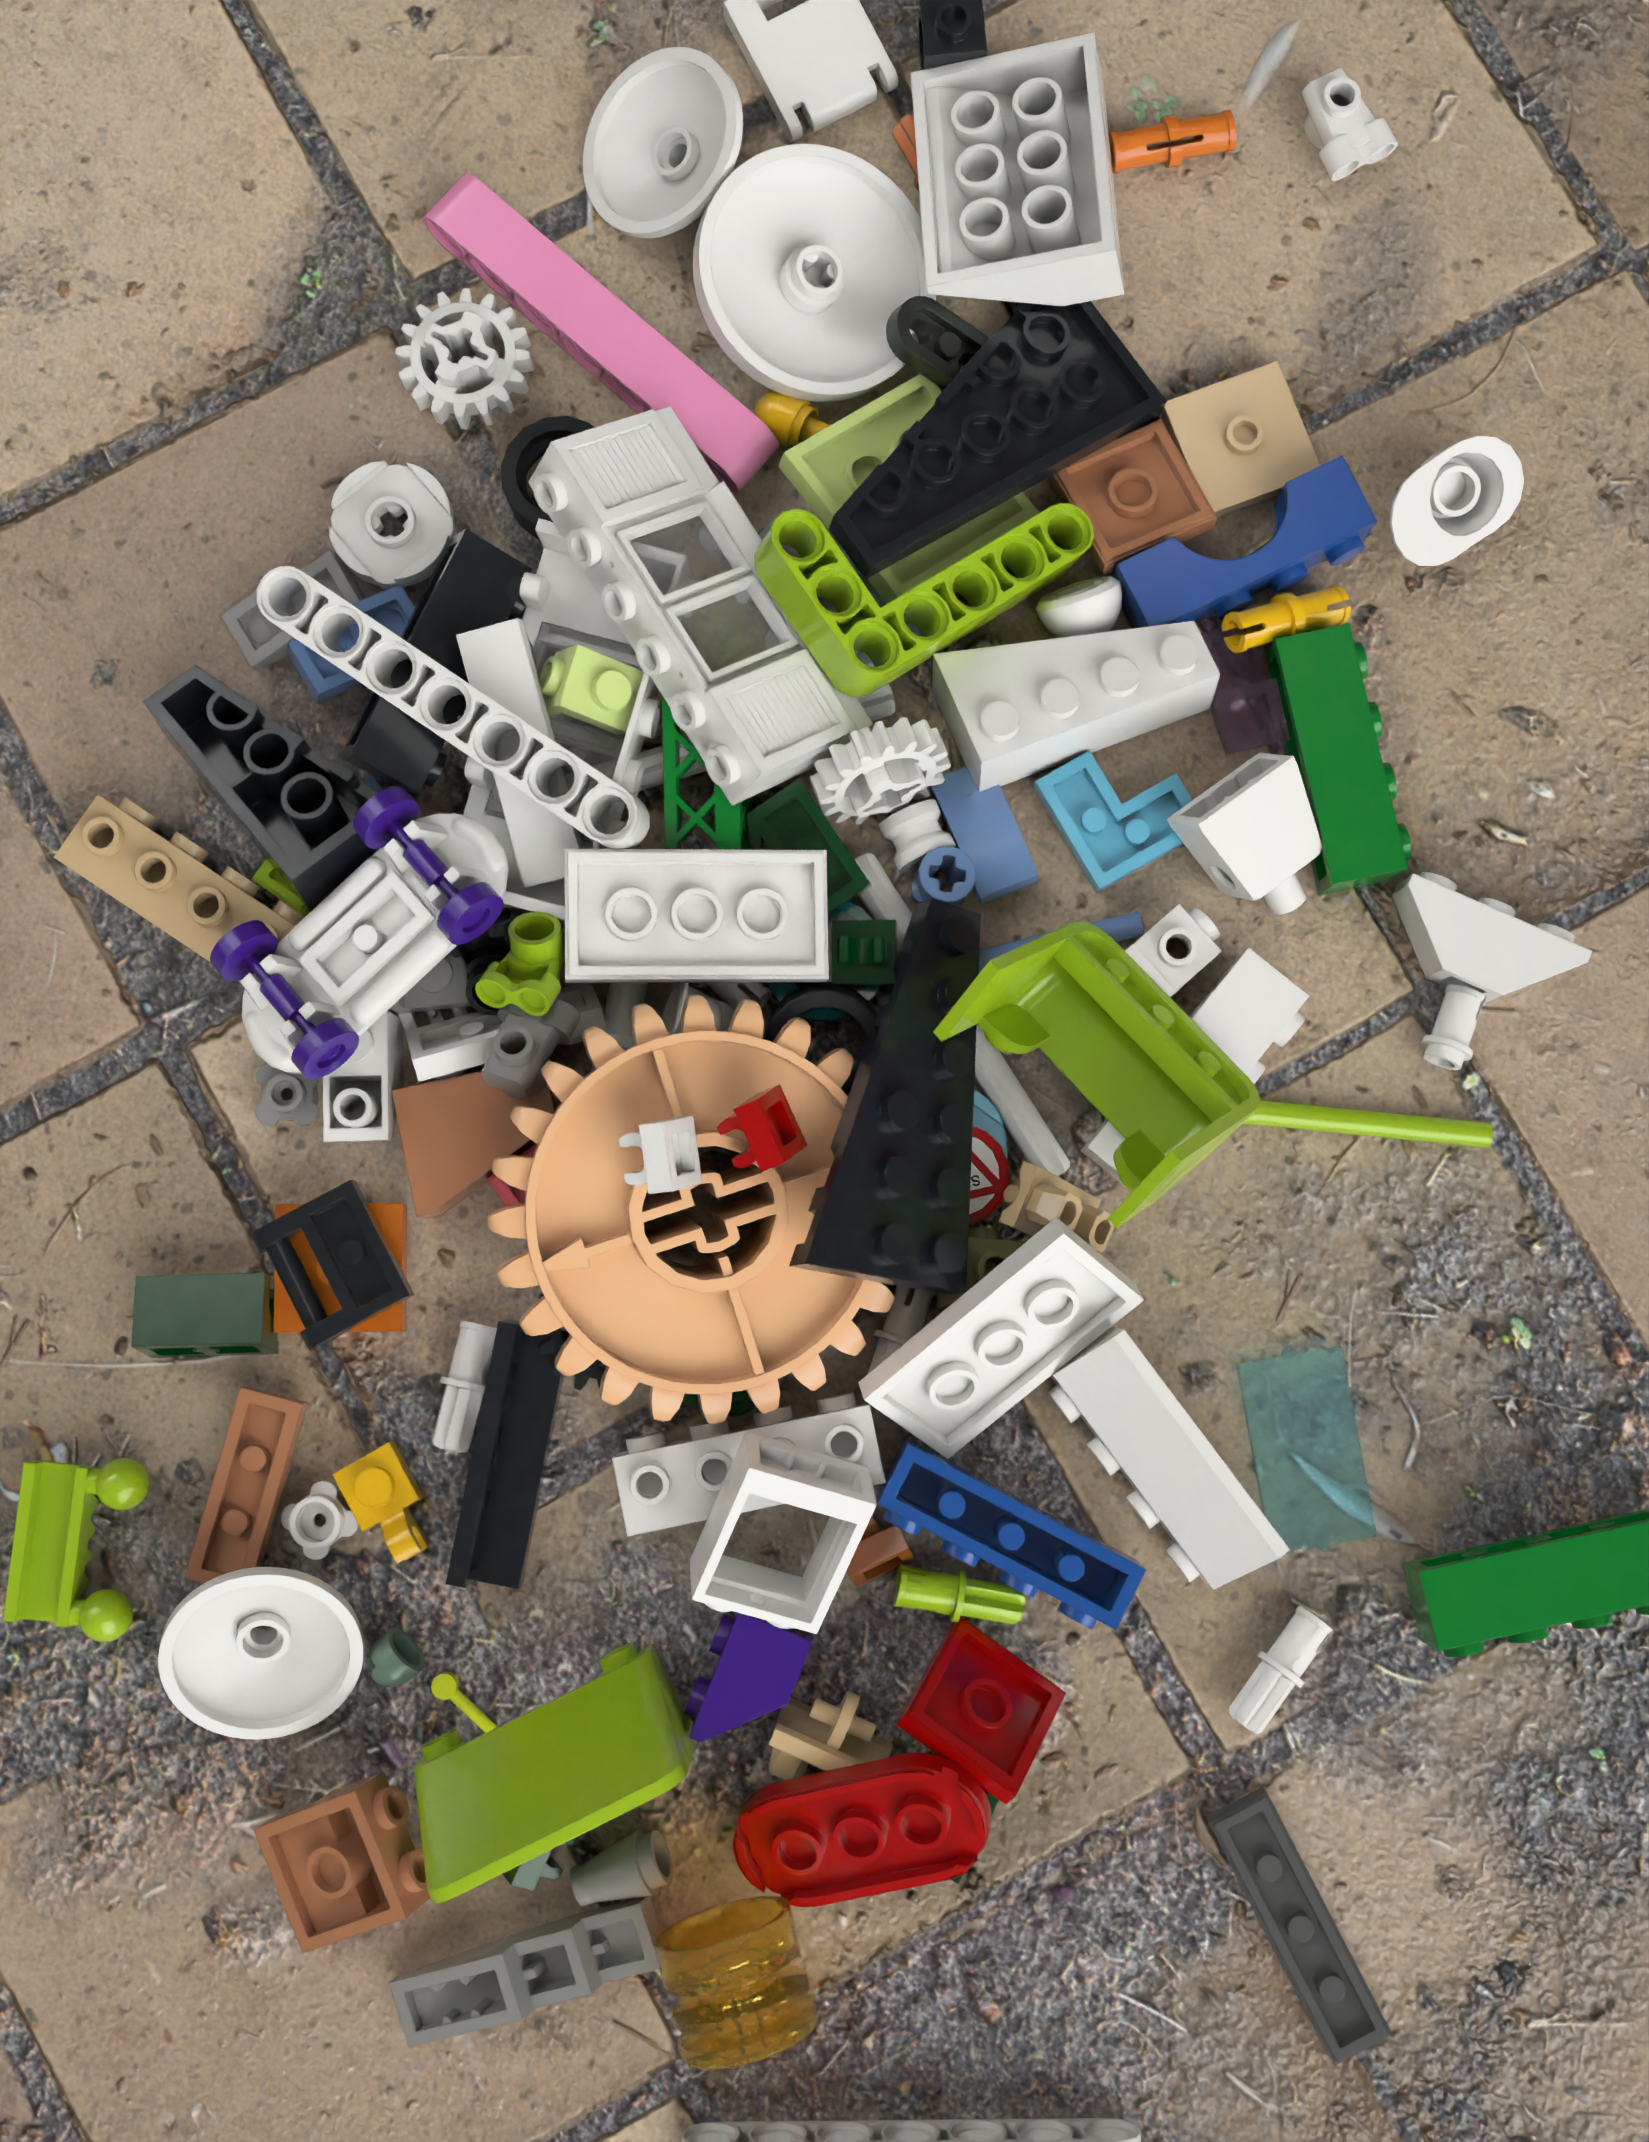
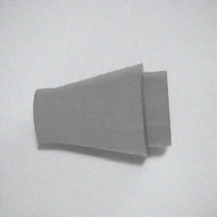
(625, 1870)

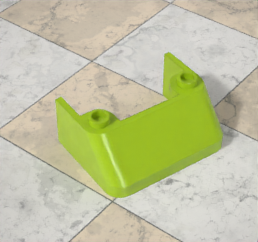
(1118, 1046)

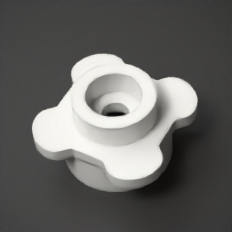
(300, 1520)

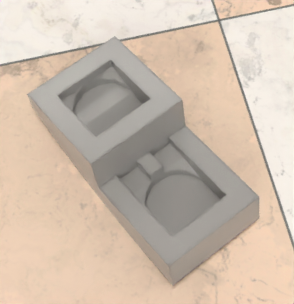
(264, 641)

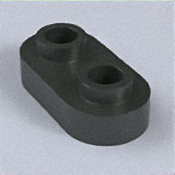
(941, 335)

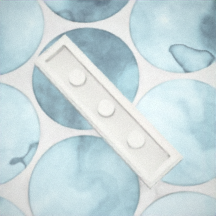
(503, 668)

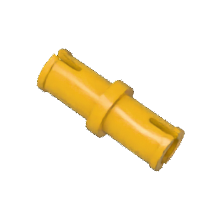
(1285, 617)

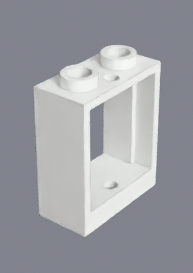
(797, 1479)

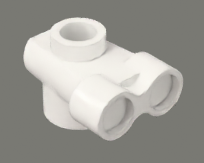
(1344, 125)

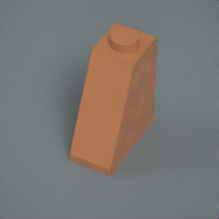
(454, 1133)

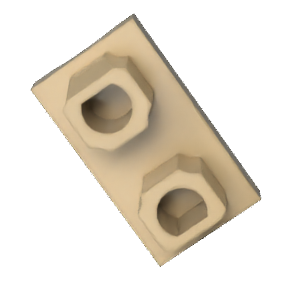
(1042, 1196)
(822, 1737)

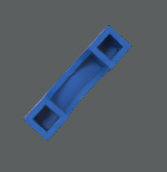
(1315, 521)

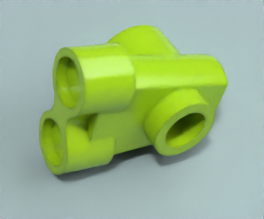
(530, 969)

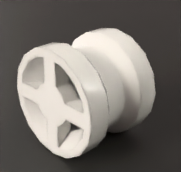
(915, 833)

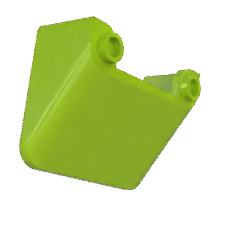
(550, 1772)

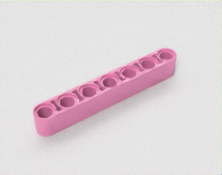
(597, 327)

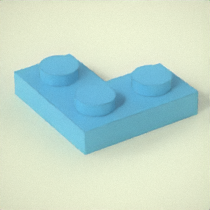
(1101, 831)

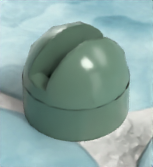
(394, 1658)

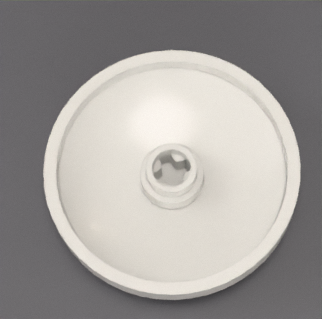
(805, 268)

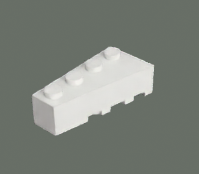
(1059, 697)

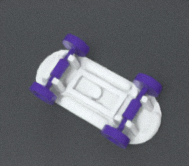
(370, 939)

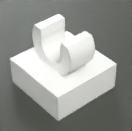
(668, 1155)

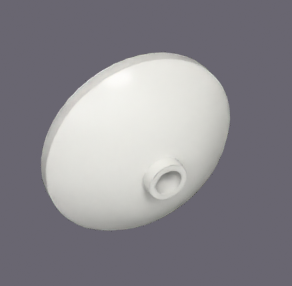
(662, 142)
(253, 1678)

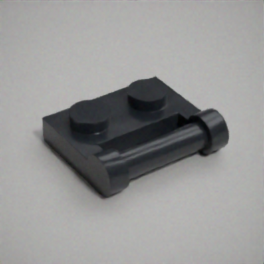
(350, 1254)

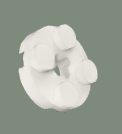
(396, 490)

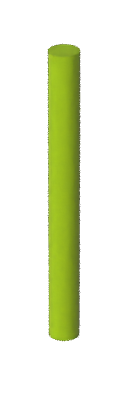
(1372, 1123)

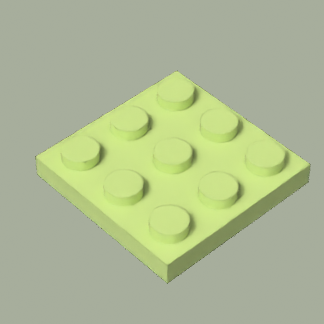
(842, 456)

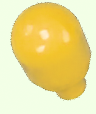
(788, 418)

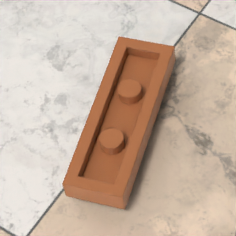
(247, 1484)

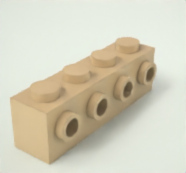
(165, 877)

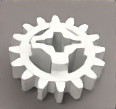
(456, 334)
(880, 770)

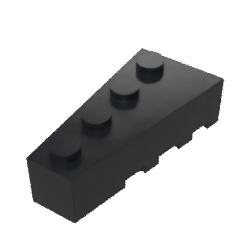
(269, 781)

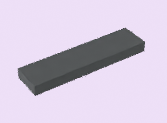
(1298, 1926)

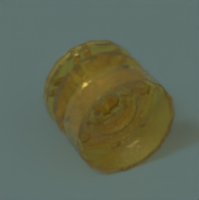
(736, 1982)

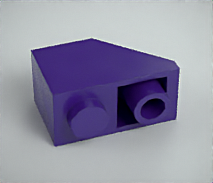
(751, 1677)

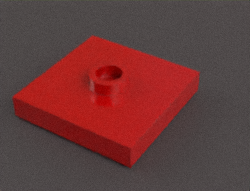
(982, 1709)

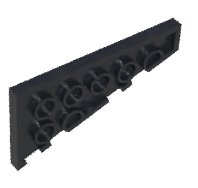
(1013, 416)
(905, 1135)

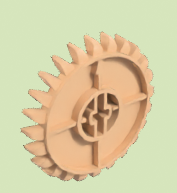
(601, 1273)

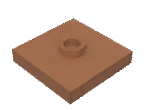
(1135, 495)

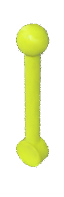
(446, 1687)

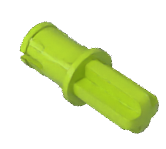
(957, 1595)

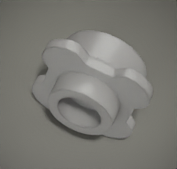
(273, 1107)

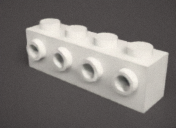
(680, 1479)

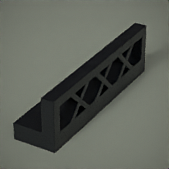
(507, 1461)

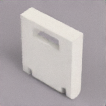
(811, 59)

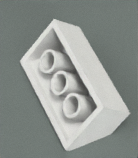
(1166, 1461)

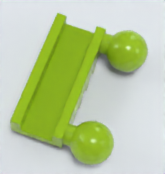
(53, 1544)

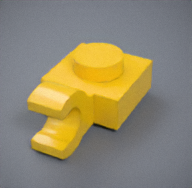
(380, 1492)

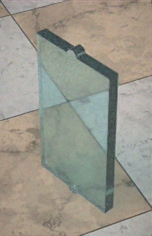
(1306, 1448)

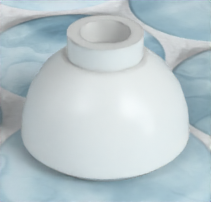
(1082, 607)

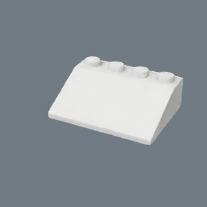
(1018, 176)

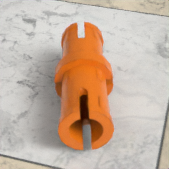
(1210, 132)

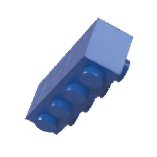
(1010, 1534)

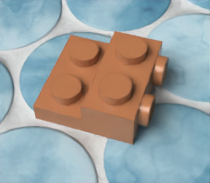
(345, 1862)

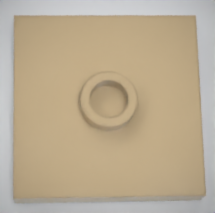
(1241, 437)

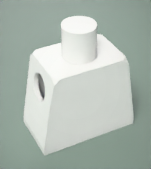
(1253, 832)

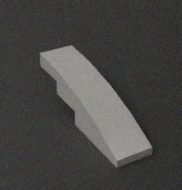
(526, 1971)

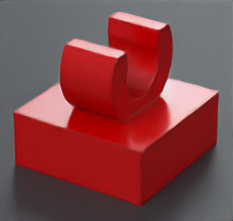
(768, 1130)

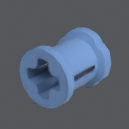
(959, 874)

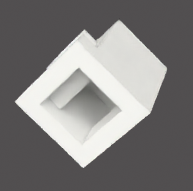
(1194, 931)

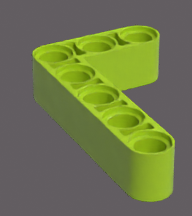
(929, 606)

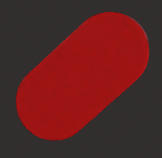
(863, 1829)

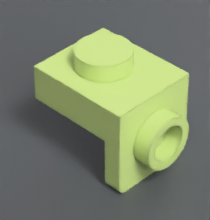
(590, 688)

